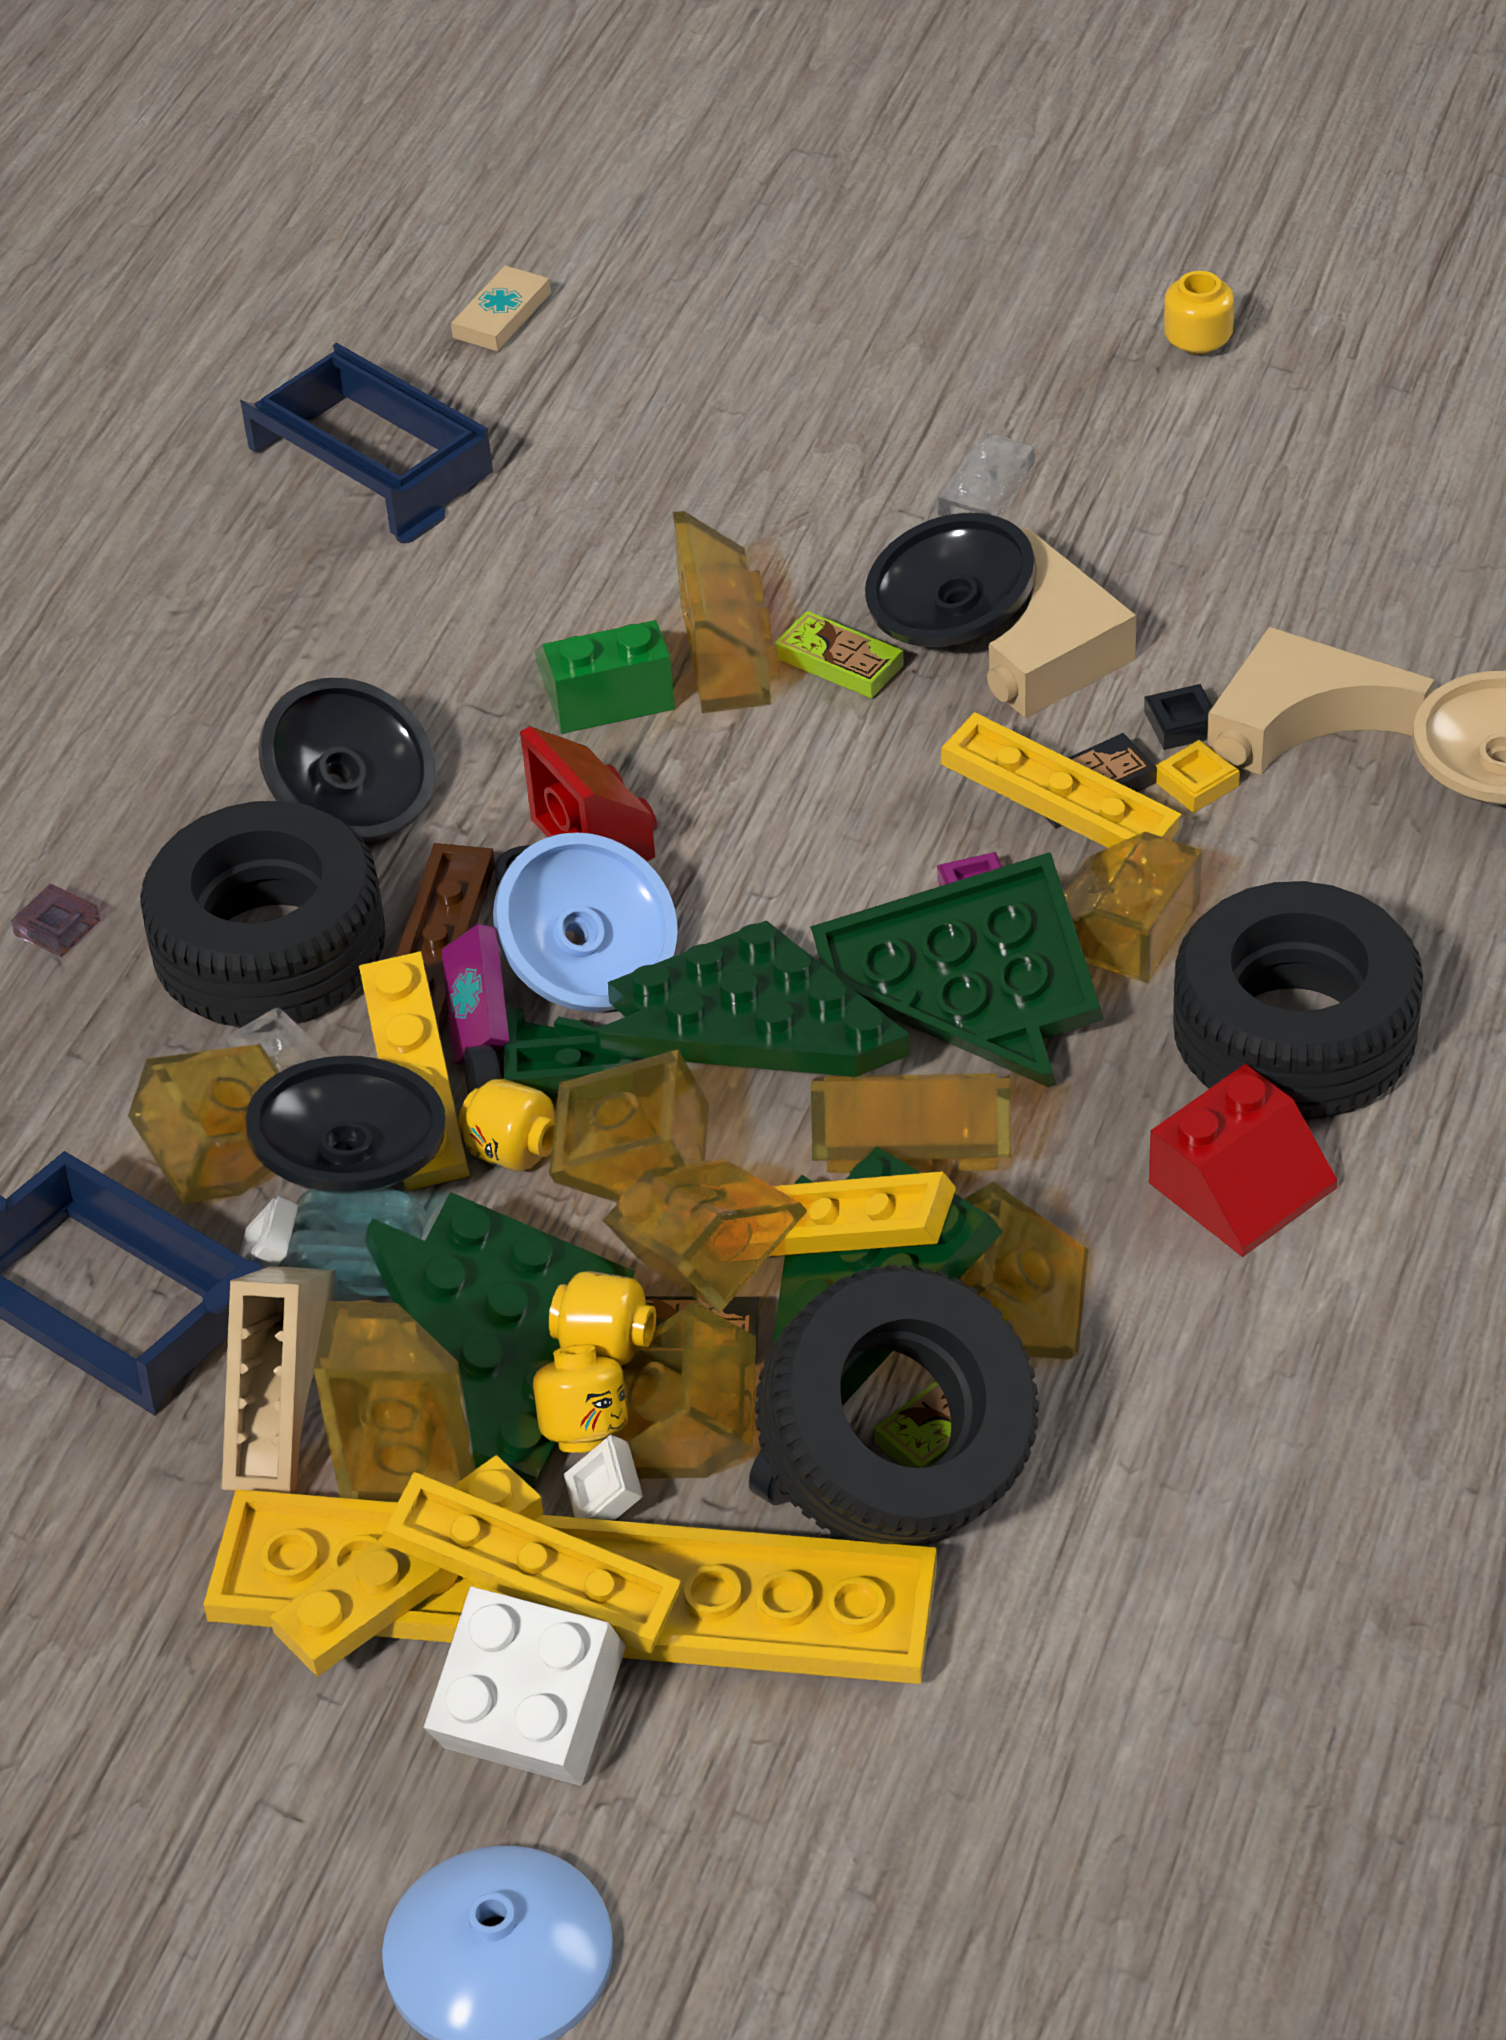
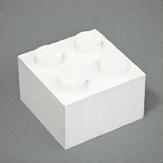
(525, 1685)

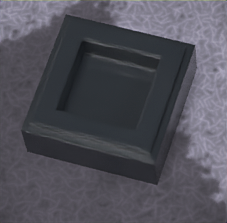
(1179, 715)

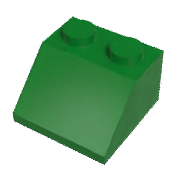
(607, 676)

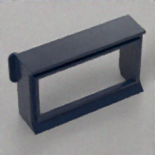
(416, 496)
(147, 1232)

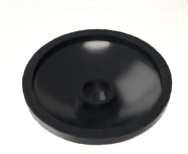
(950, 579)
(361, 738)
(345, 1124)

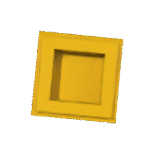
(1197, 776)

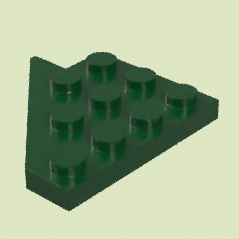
(973, 963)
(750, 1005)
(804, 1276)
(487, 1299)

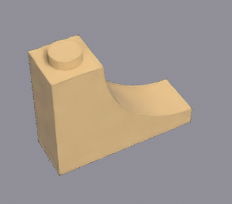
(1063, 638)
(1303, 691)
(269, 1373)

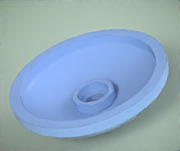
(588, 889)
(506, 1980)

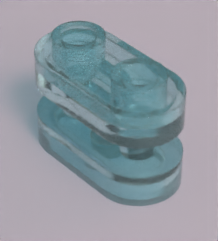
(333, 1229)

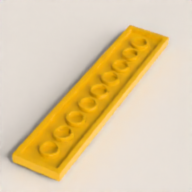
(738, 1605)

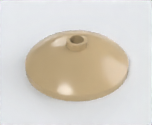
(1463, 735)

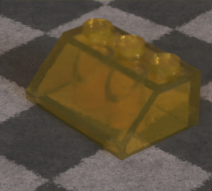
(723, 619)
(912, 1119)
(389, 1401)

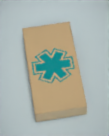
(500, 308)

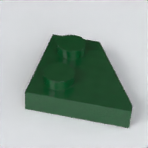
(551, 1055)

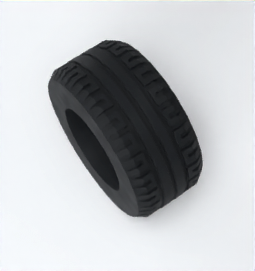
(251, 860)
(1309, 941)
(965, 1351)

